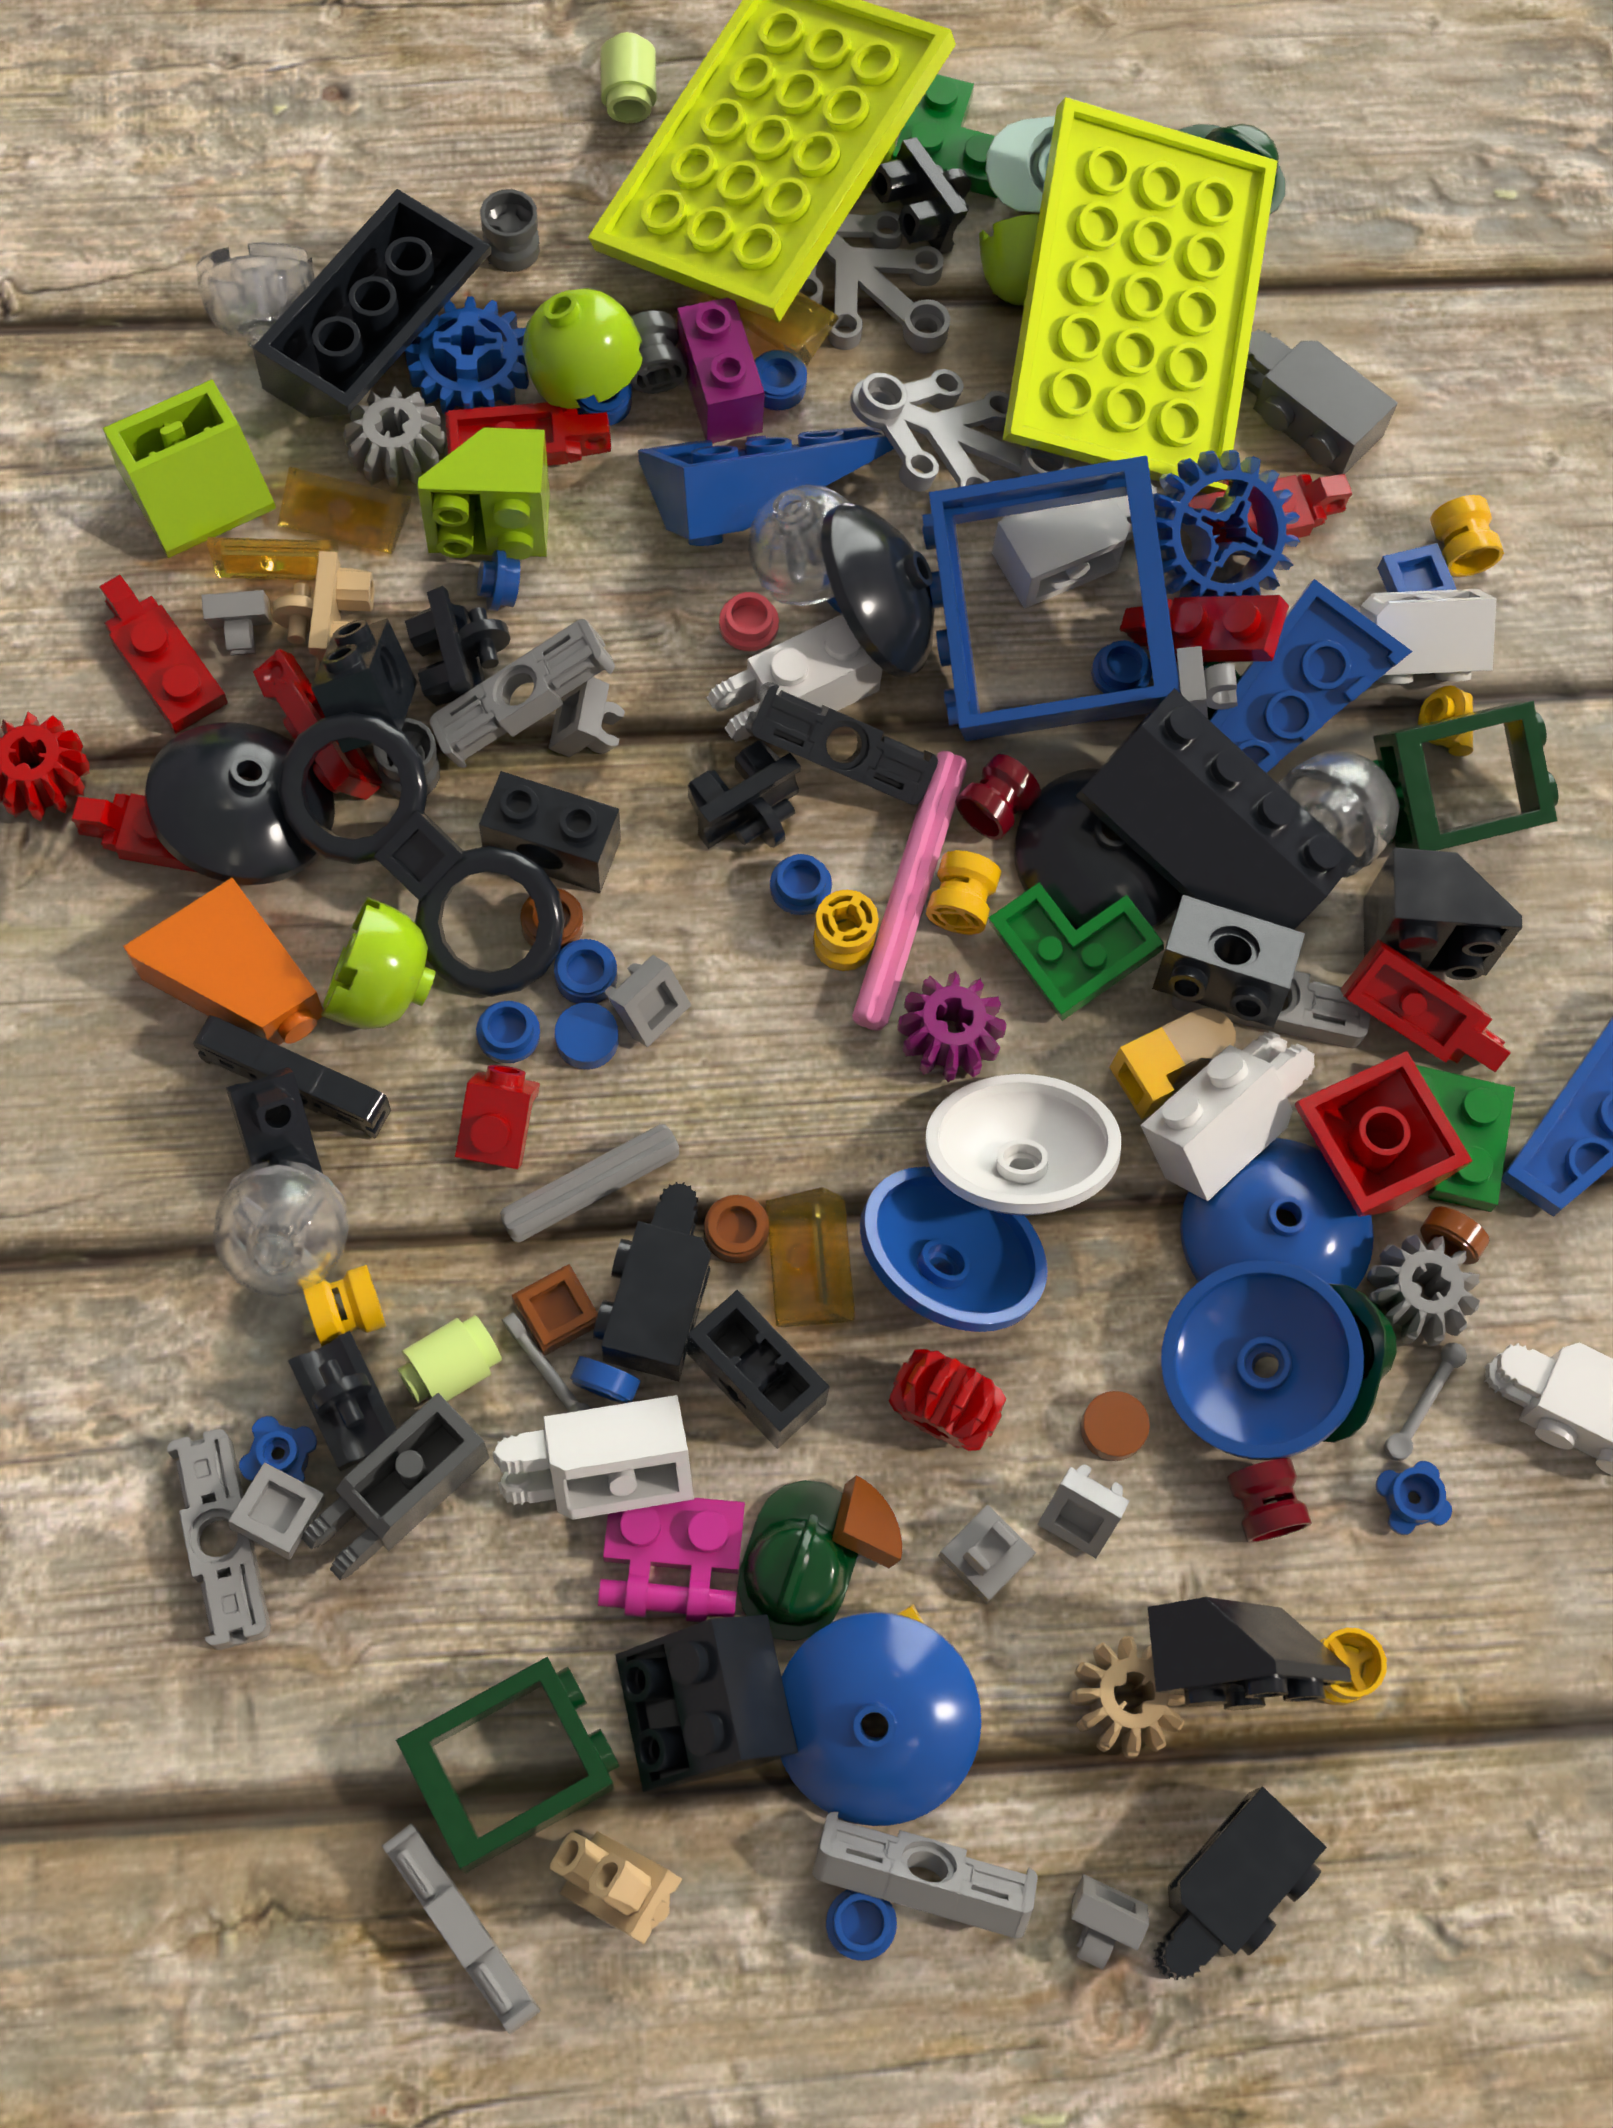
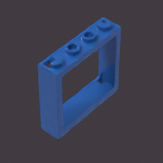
(1029, 494)

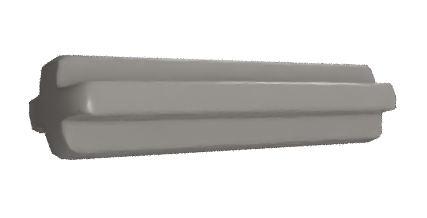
(589, 1183)

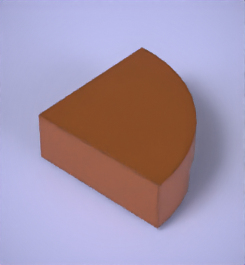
(868, 1524)

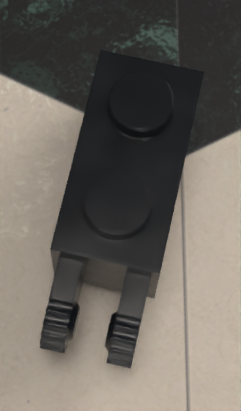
(658, 1290)
(1236, 1885)

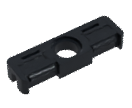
(805, 730)
(318, 1085)

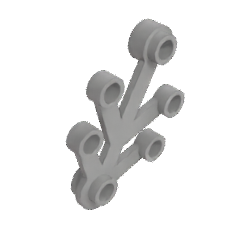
(864, 268)
(892, 407)

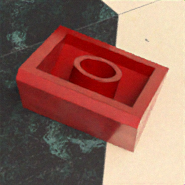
(1383, 1135)

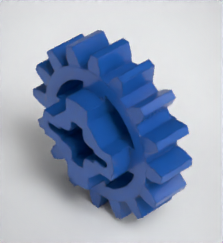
(469, 357)

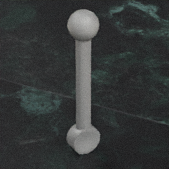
(521, 1335)
(1400, 1445)

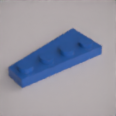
(1319, 667)
(1573, 1137)

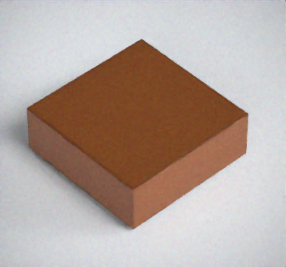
(556, 1309)

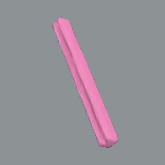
(909, 893)

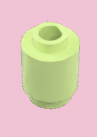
(628, 77)
(449, 1360)

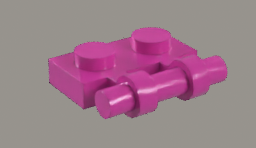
(679, 1535)

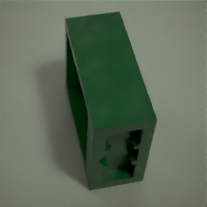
(1404, 763)
(442, 1797)

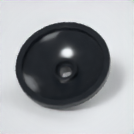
(879, 587)
(225, 822)
(1077, 865)

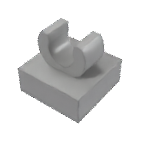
(237, 615)
(1208, 687)
(581, 717)
(649, 1000)
(276, 1511)
(1084, 1511)
(986, 1553)
(1107, 1919)

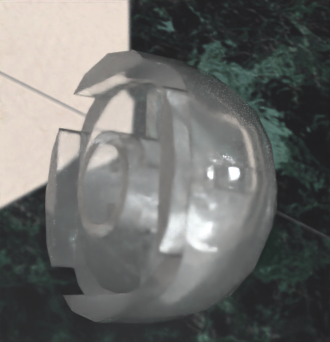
(252, 290)
(788, 545)
(1349, 800)
(280, 1228)

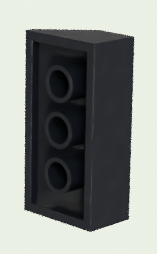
(366, 307)
(1214, 819)

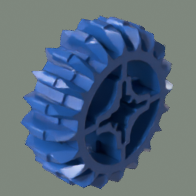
(1244, 490)

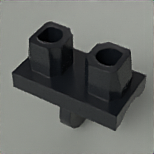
(929, 196)
(466, 644)
(752, 806)
(273, 1121)
(343, 1400)

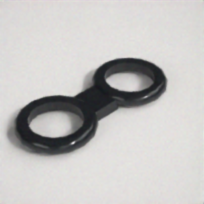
(420, 853)

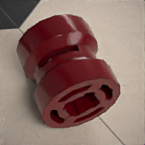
(1001, 793)
(1269, 1500)

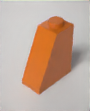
(228, 966)

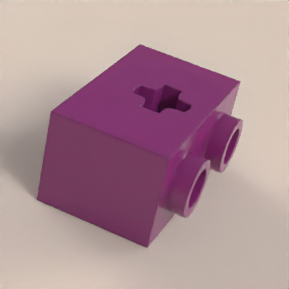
(720, 370)

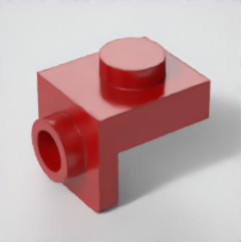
(496, 1116)

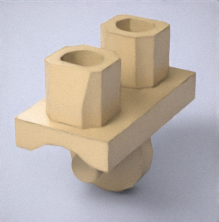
(334, 591)
(615, 1883)

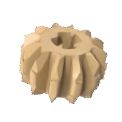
(1110, 1677)

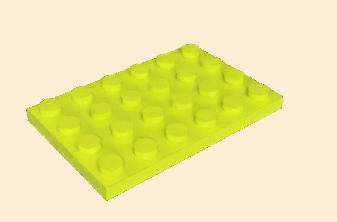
(771, 147)
(1139, 293)

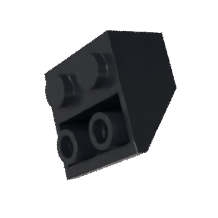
(1439, 913)
(1238, 1654)
(705, 1702)

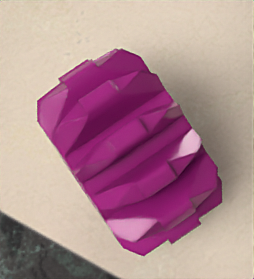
(972, 1018)

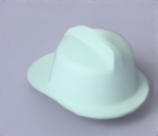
(1019, 163)

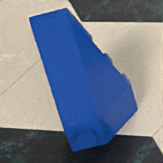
(721, 488)

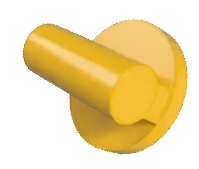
(1448, 703)

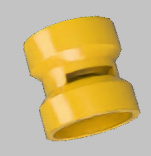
(1466, 535)
(963, 892)
(843, 944)
(358, 1301)
(1363, 1657)

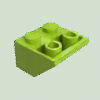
(189, 468)
(489, 496)

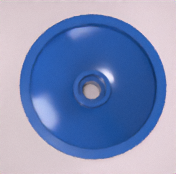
(1243, 1223)
(951, 1256)
(1254, 1314)
(911, 1679)

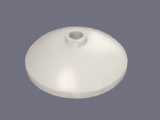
(1023, 1144)

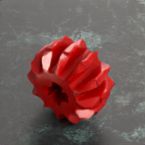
(58, 768)
(947, 1399)

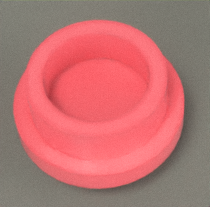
(748, 622)

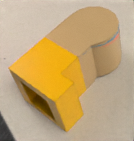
(1168, 1055)

